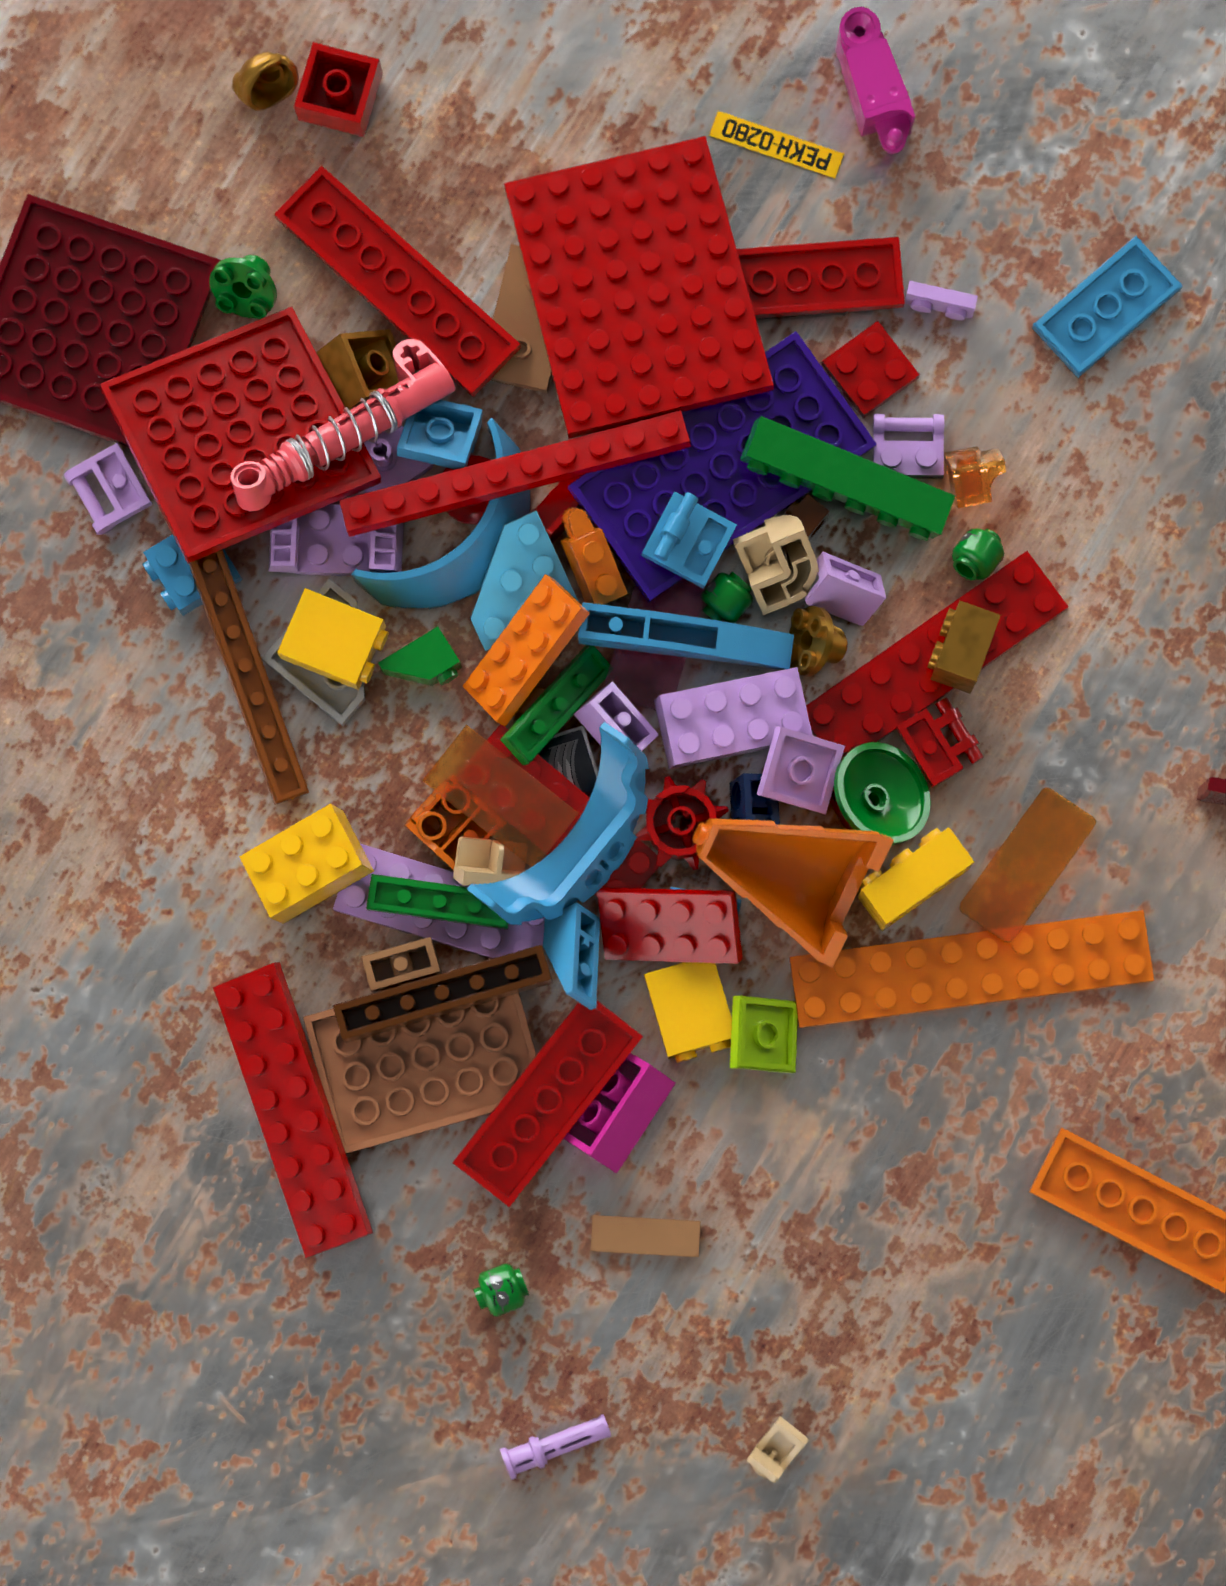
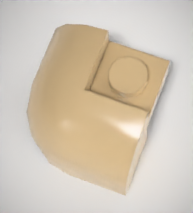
(778, 562)

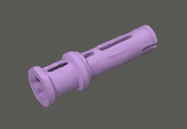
(537, 1451)

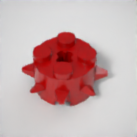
(661, 814)

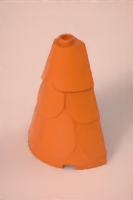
(794, 874)

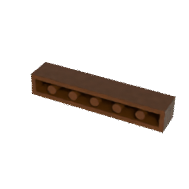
(442, 994)

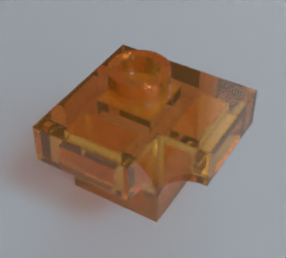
(972, 474)

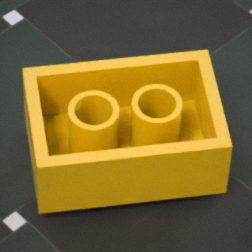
(306, 863)
(914, 877)

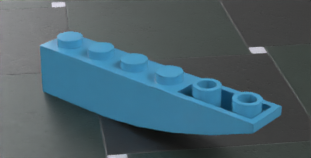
(684, 636)

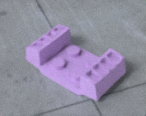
(321, 546)

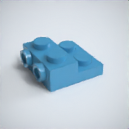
(441, 434)
(169, 565)

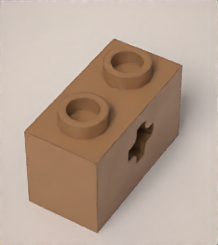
(401, 965)

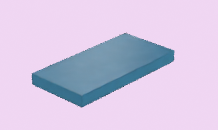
(1107, 306)

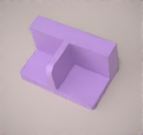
(846, 589)

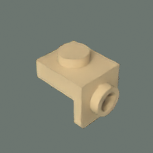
(776, 1450)

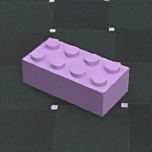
(730, 717)

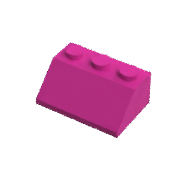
(620, 1113)

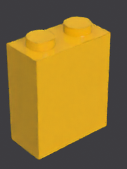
(333, 639)
(690, 1009)

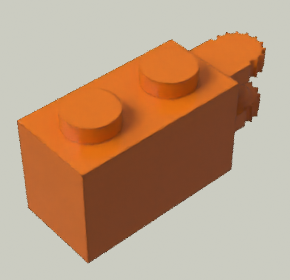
(591, 559)

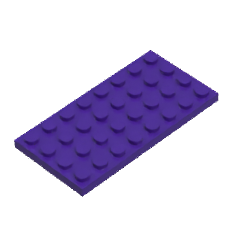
(633, 496)

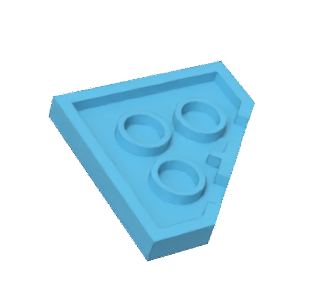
(514, 571)

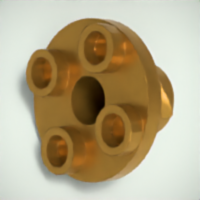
(815, 640)

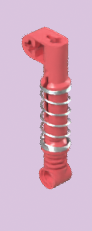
(383, 412)

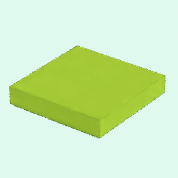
(764, 1034)

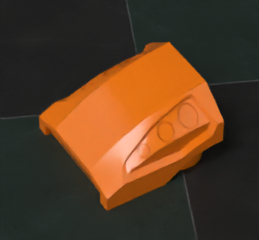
(443, 834)

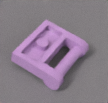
(910, 458)
(118, 483)

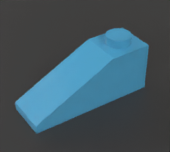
(574, 952)

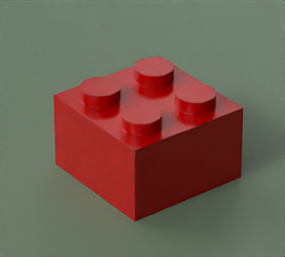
(338, 89)

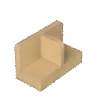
(484, 861)

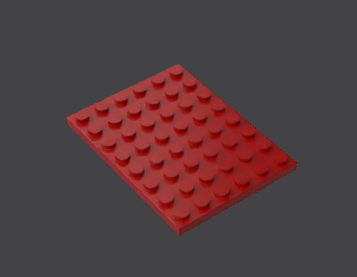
(638, 287)

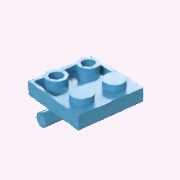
(688, 539)

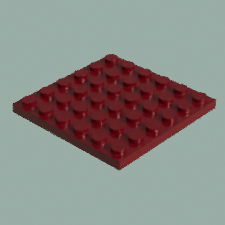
(87, 307)

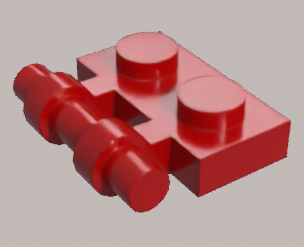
(931, 748)

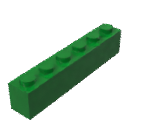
(847, 478)

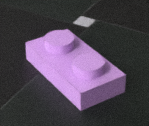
(953, 303)

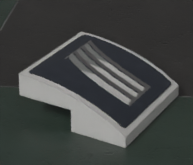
(573, 758)

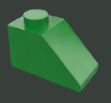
(424, 660)

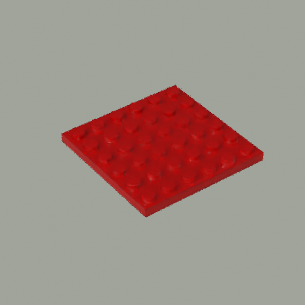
(229, 405)

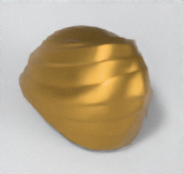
(265, 80)

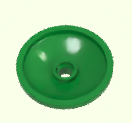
(893, 786)

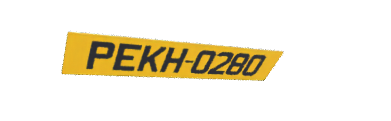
(776, 144)

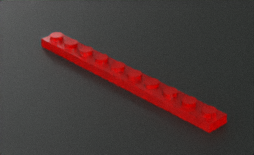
(514, 473)

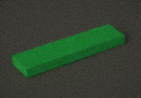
(556, 704)
(430, 901)

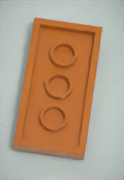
(525, 650)

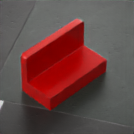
(553, 506)

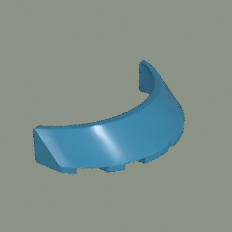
(462, 569)
(590, 849)

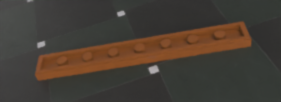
(248, 677)

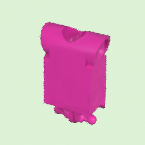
(873, 80)

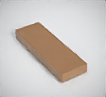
(645, 1236)

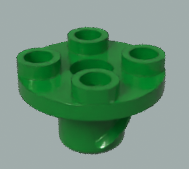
(243, 286)

